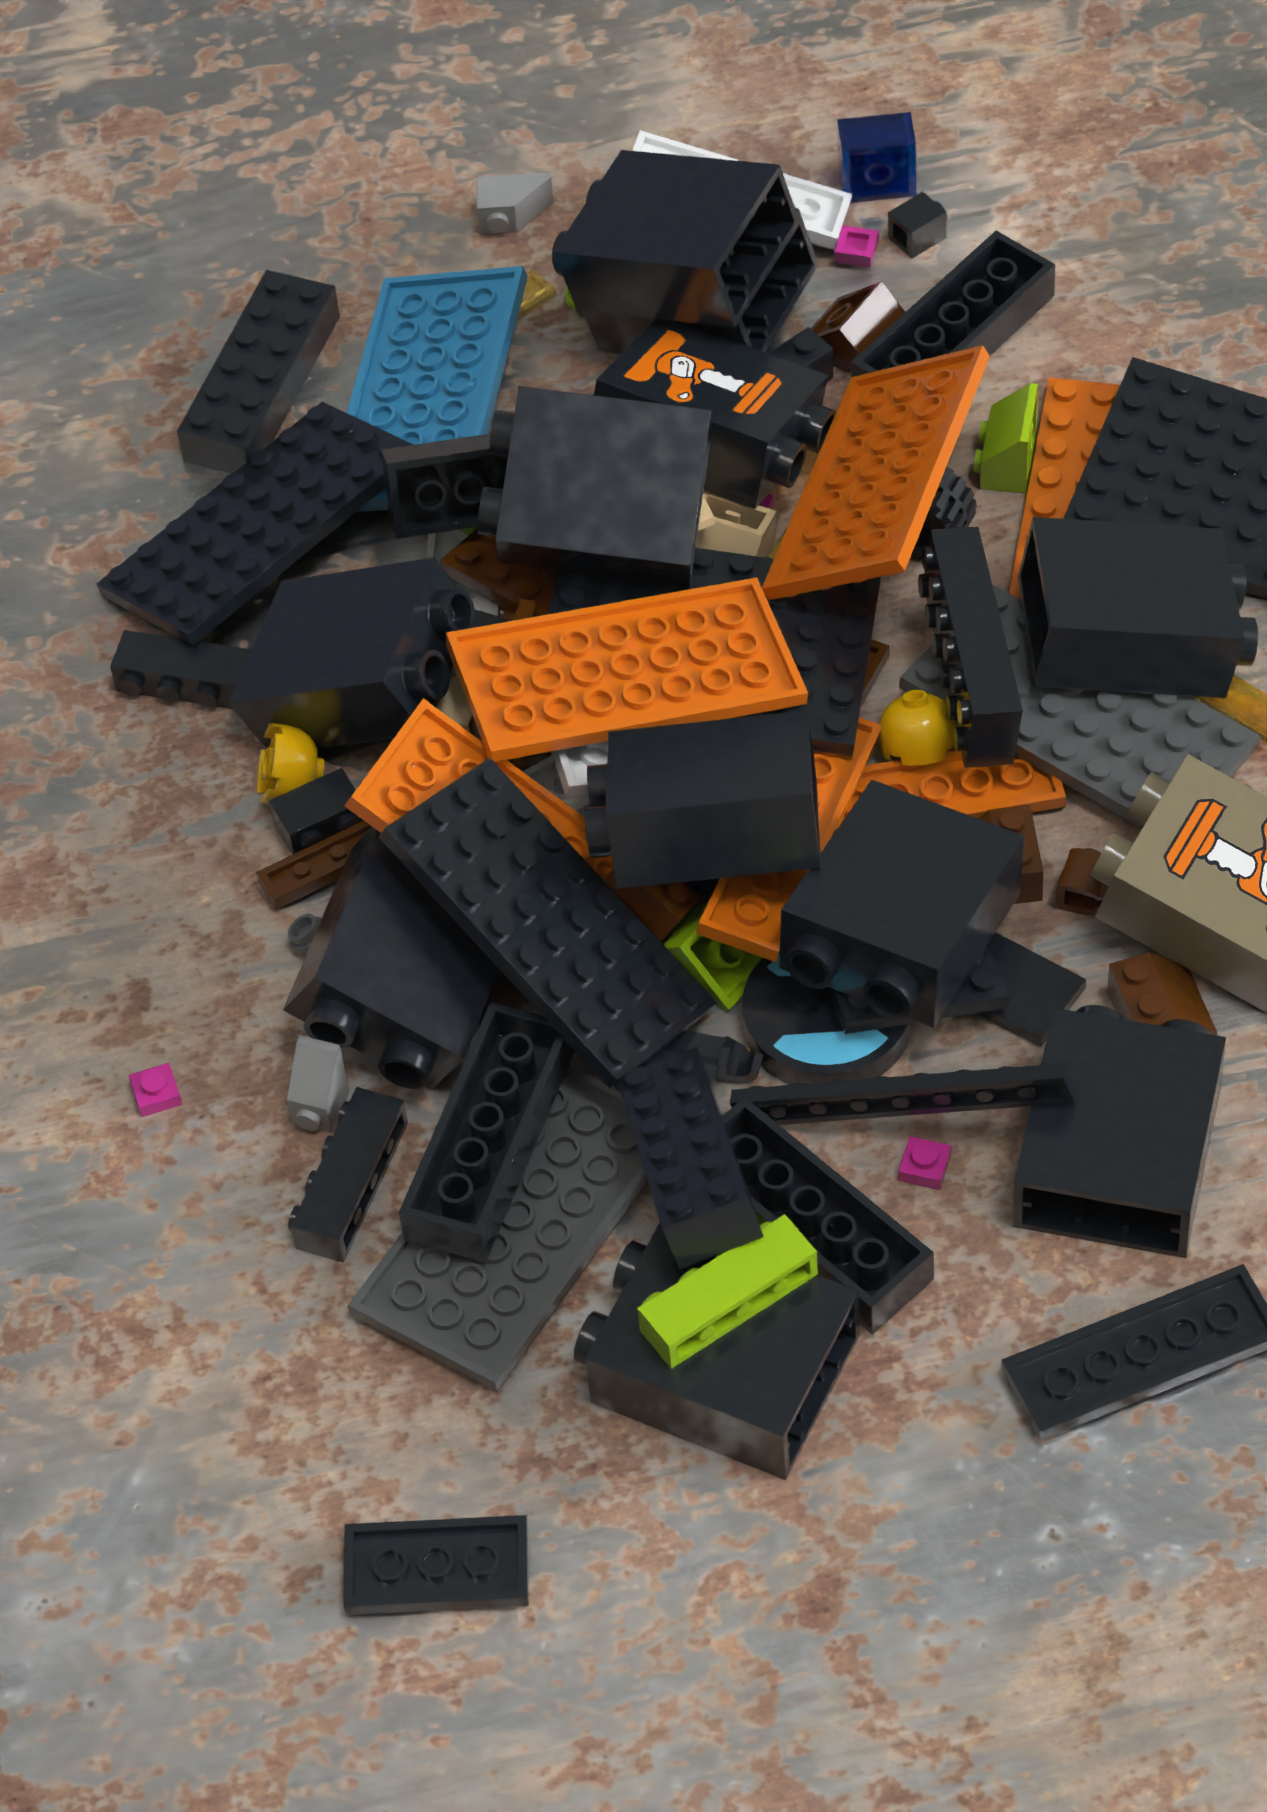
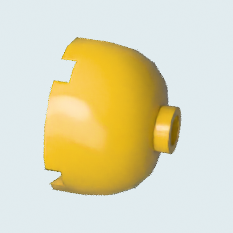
(916, 729)
(287, 762)

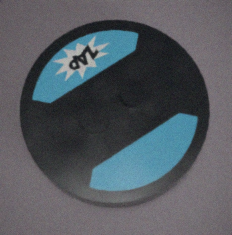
(804, 1036)

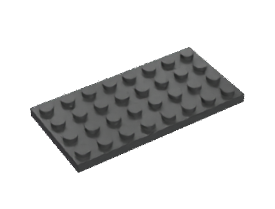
(1102, 738)
(566, 1205)

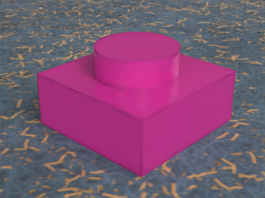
(856, 246)
(155, 1089)
(924, 1163)

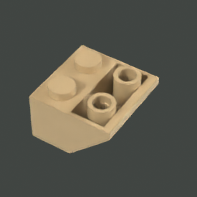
(738, 528)

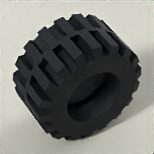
(951, 508)

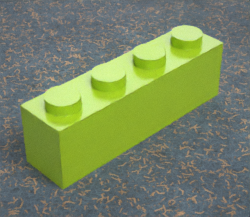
(727, 1291)

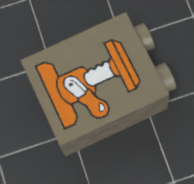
(1195, 877)

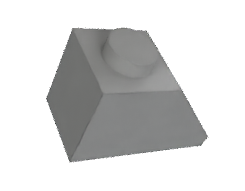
(512, 200)
(317, 1084)

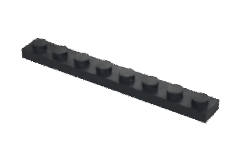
(913, 1094)

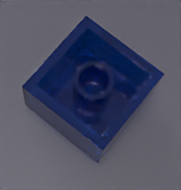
(877, 157)

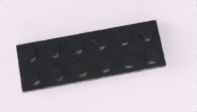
(1139, 1352)

